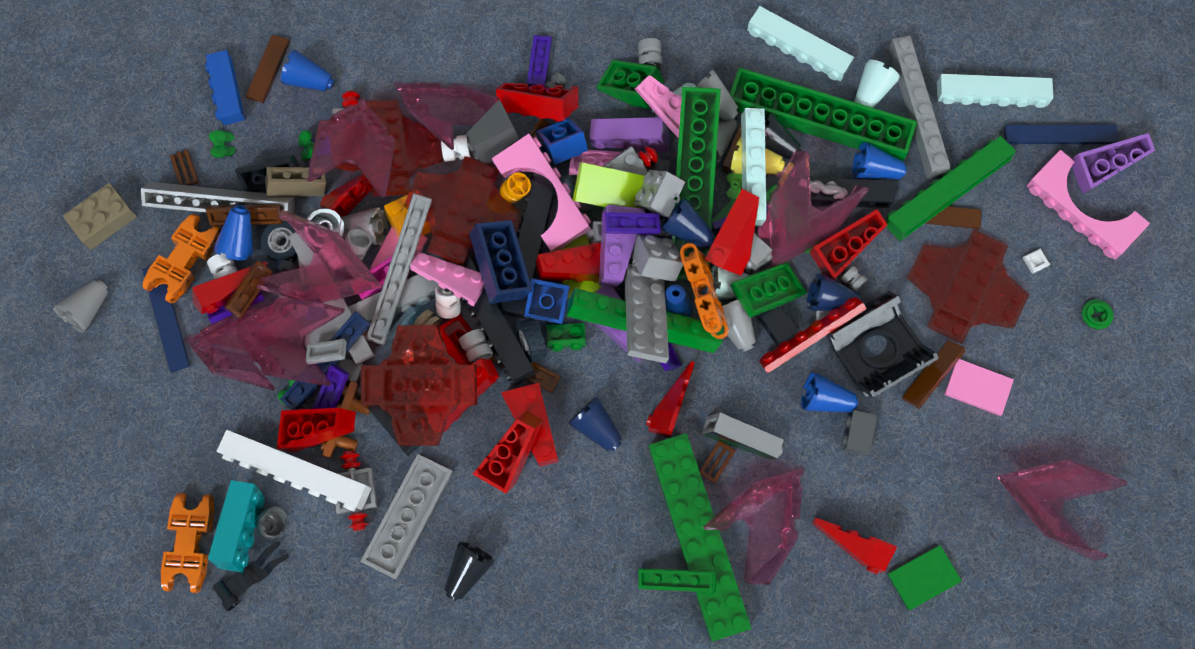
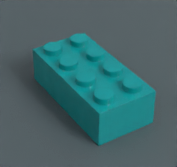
(236, 526)

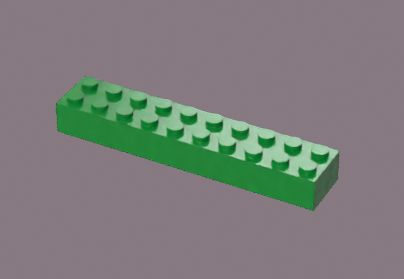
(823, 114)
(698, 155)
(701, 548)

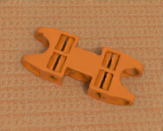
(175, 269)
(708, 305)
(187, 541)

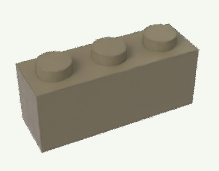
(292, 182)

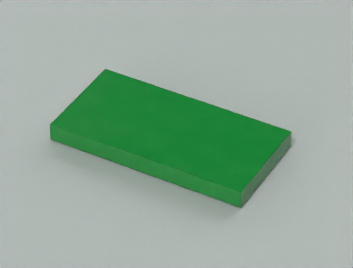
(768, 289)

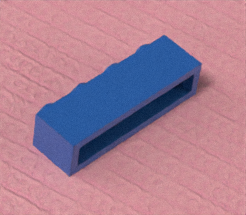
(225, 87)

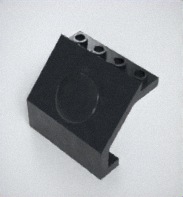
(900, 358)

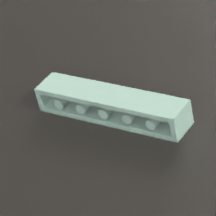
(800, 44)
(994, 90)
(754, 158)

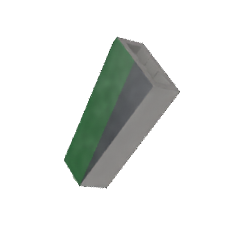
(742, 436)

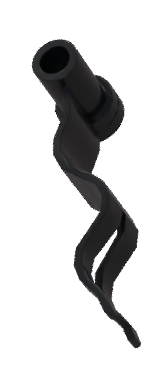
(240, 582)

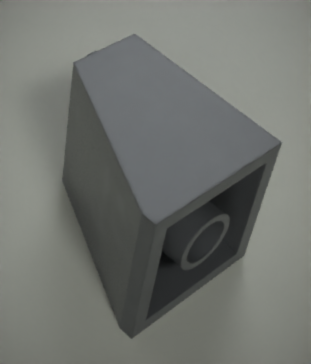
(491, 134)

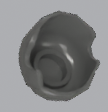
(267, 522)

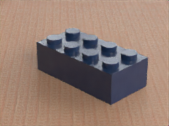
(500, 261)

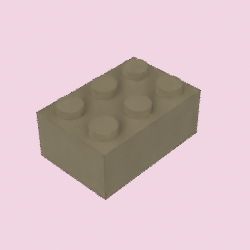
(99, 216)

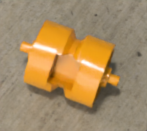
(515, 187)

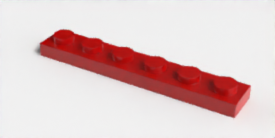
(812, 334)

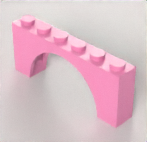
(527, 157)
(1111, 236)

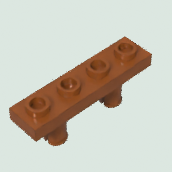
(349, 403)

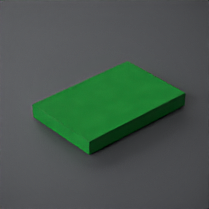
(924, 577)

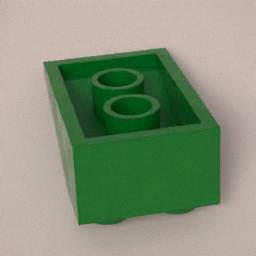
(623, 78)

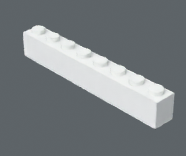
(294, 470)

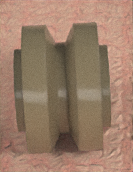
(427, 318)

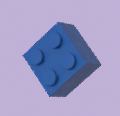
(562, 141)
(547, 301)

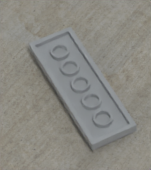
(645, 316)
(407, 516)

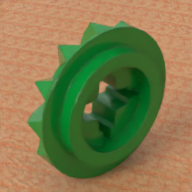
(1097, 306)

